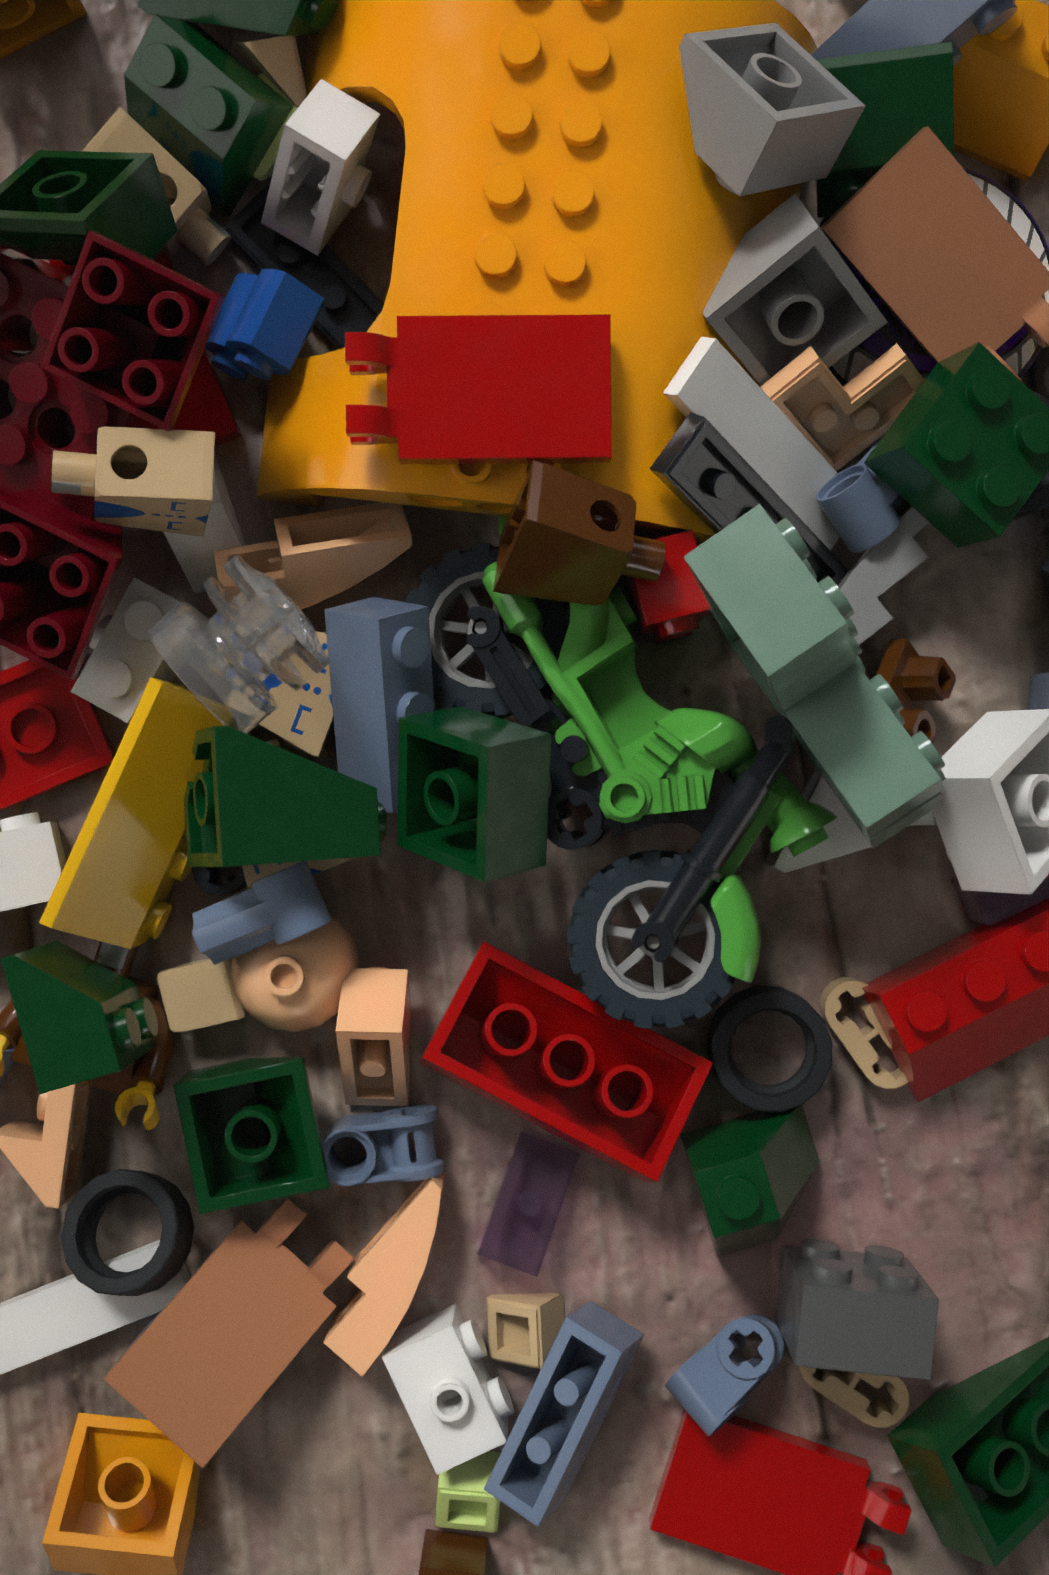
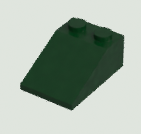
(983, 1456)

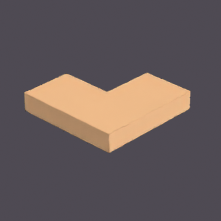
(846, 417)

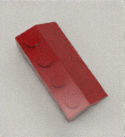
(967, 1001)
(566, 1063)

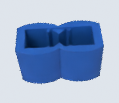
(263, 324)

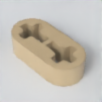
(856, 1040)
(849, 1395)

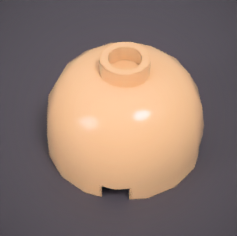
(296, 981)

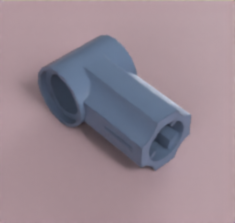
(860, 506)
(273, 909)

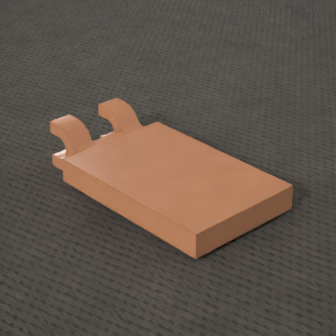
(941, 254)
(228, 1334)

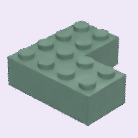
(807, 663)

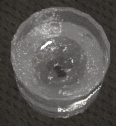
(239, 646)

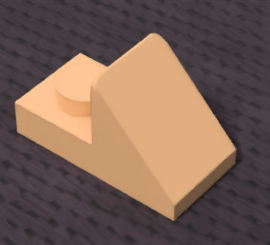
(51, 1152)

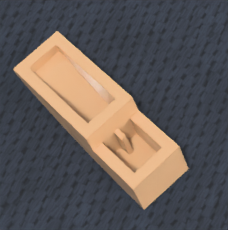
(325, 550)
(387, 1278)

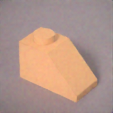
(374, 1036)

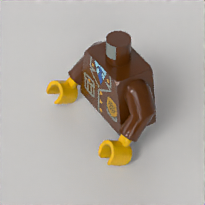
(137, 1081)

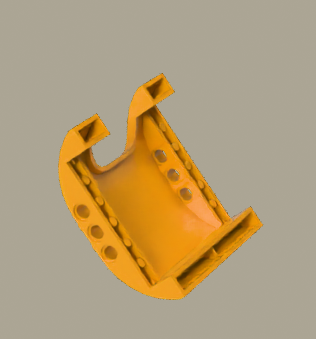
(534, 182)

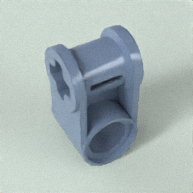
(387, 1146)
(719, 1377)

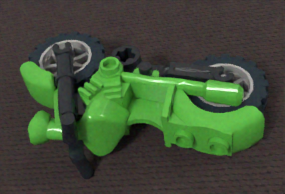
(632, 771)

